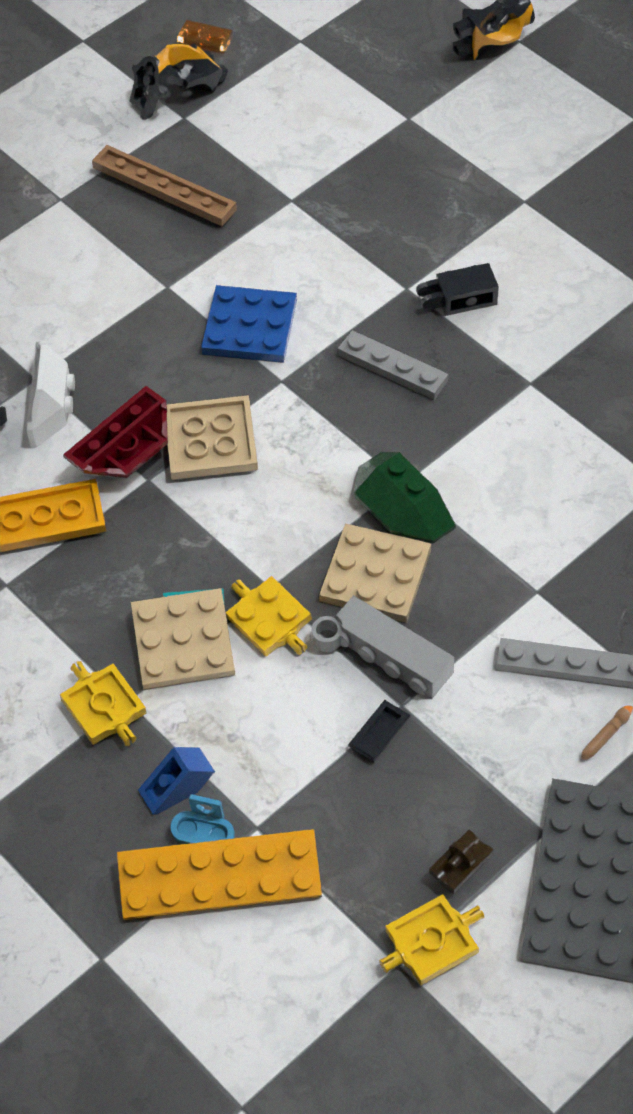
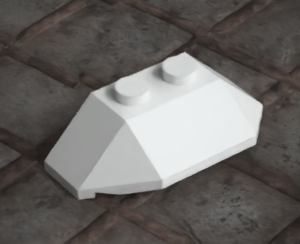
(49, 395)

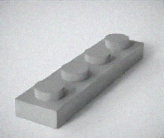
(393, 365)

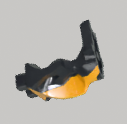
(485, 27)
(173, 65)

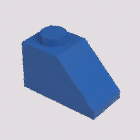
(175, 778)

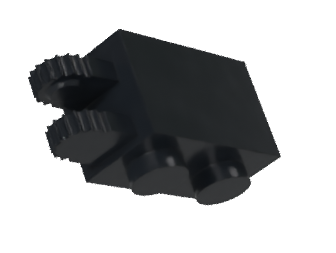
(460, 290)

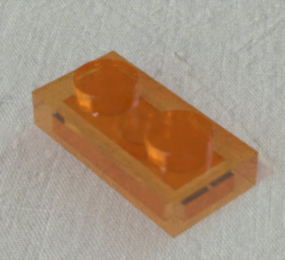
(205, 36)

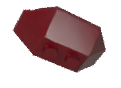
(124, 438)

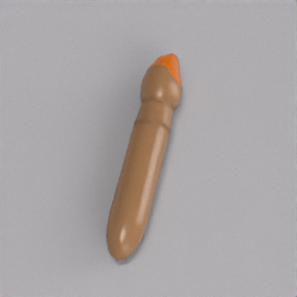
(620, 718)

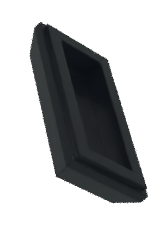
(379, 730)

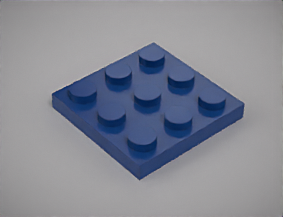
(249, 323)

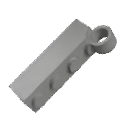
(387, 645)

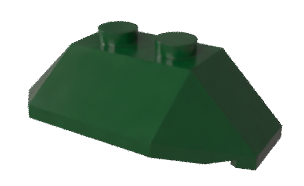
(402, 498)

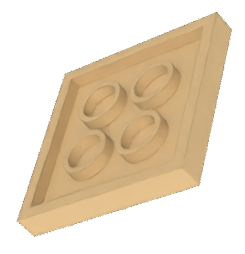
(211, 437)
(377, 570)
(182, 638)

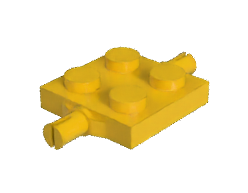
(269, 616)
(103, 703)
(432, 939)

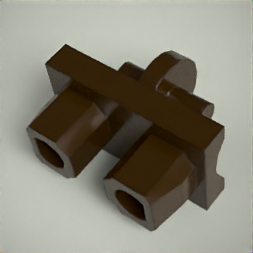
(460, 861)

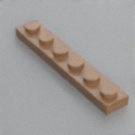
(164, 185)

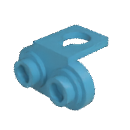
(201, 824)

